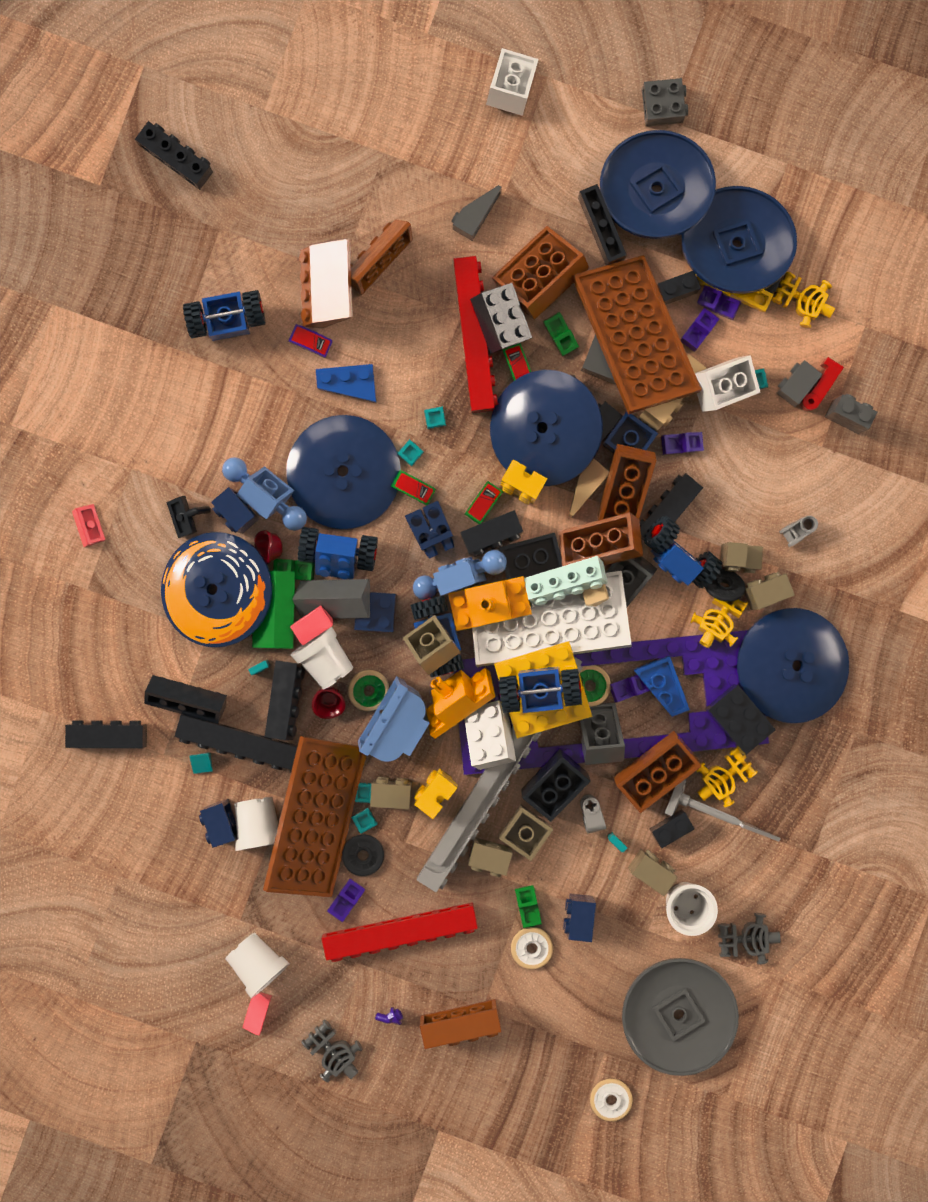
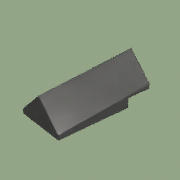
(338, 597)

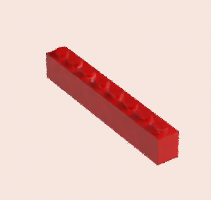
(475, 347)
(399, 931)

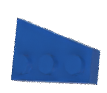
(348, 380)
(664, 684)

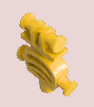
(821, 307)
(712, 631)
(710, 788)

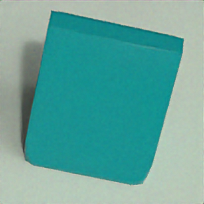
(201, 762)

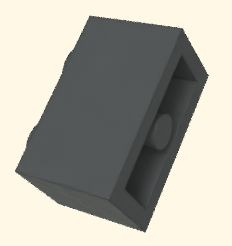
(799, 383)

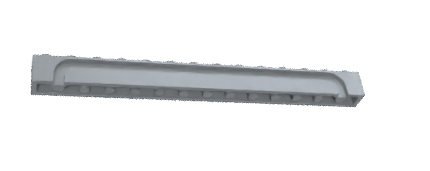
(472, 814)

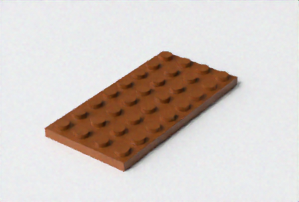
(636, 334)
(315, 818)

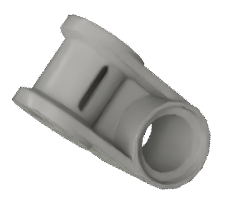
(796, 532)
(593, 816)

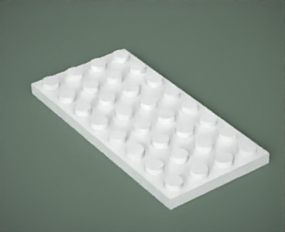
(557, 622)

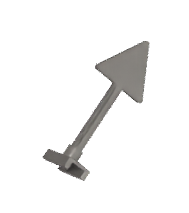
(679, 797)

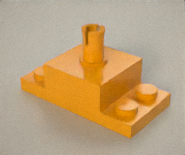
(489, 603)
(457, 699)

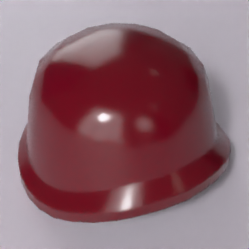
(268, 545)
(328, 703)

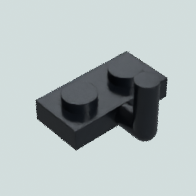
(182, 516)

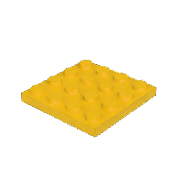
(552, 656)

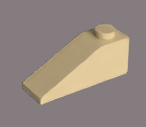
(586, 484)

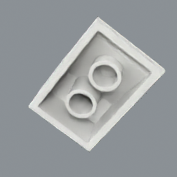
(512, 82)

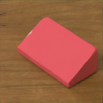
(88, 525)
(312, 625)
(257, 1013)

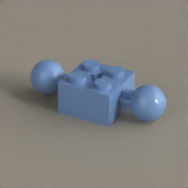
(264, 493)
(459, 576)

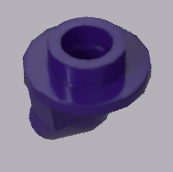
(395, 1016)

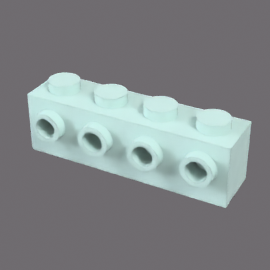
(565, 581)

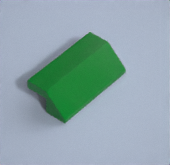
(276, 627)

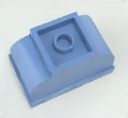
(398, 726)

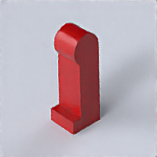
(822, 386)

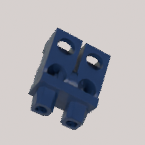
(436, 532)

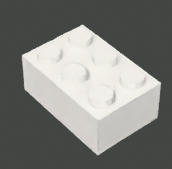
(727, 383)
(489, 736)

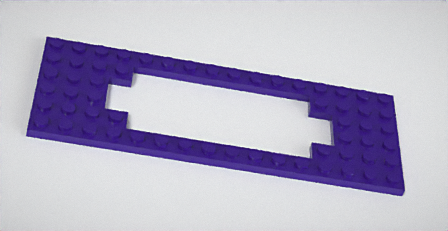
(719, 673)

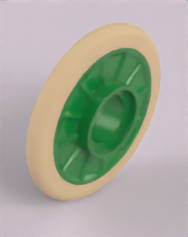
(602, 684)
(357, 687)

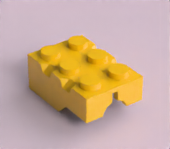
(522, 483)
(438, 787)

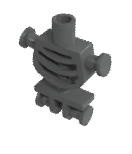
(762, 936)
(344, 1061)

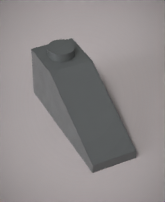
(474, 214)

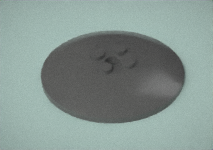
(686, 1043)

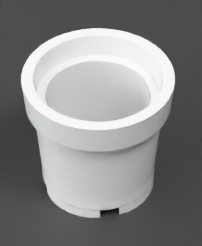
(323, 658)
(255, 823)
(704, 909)
(256, 964)

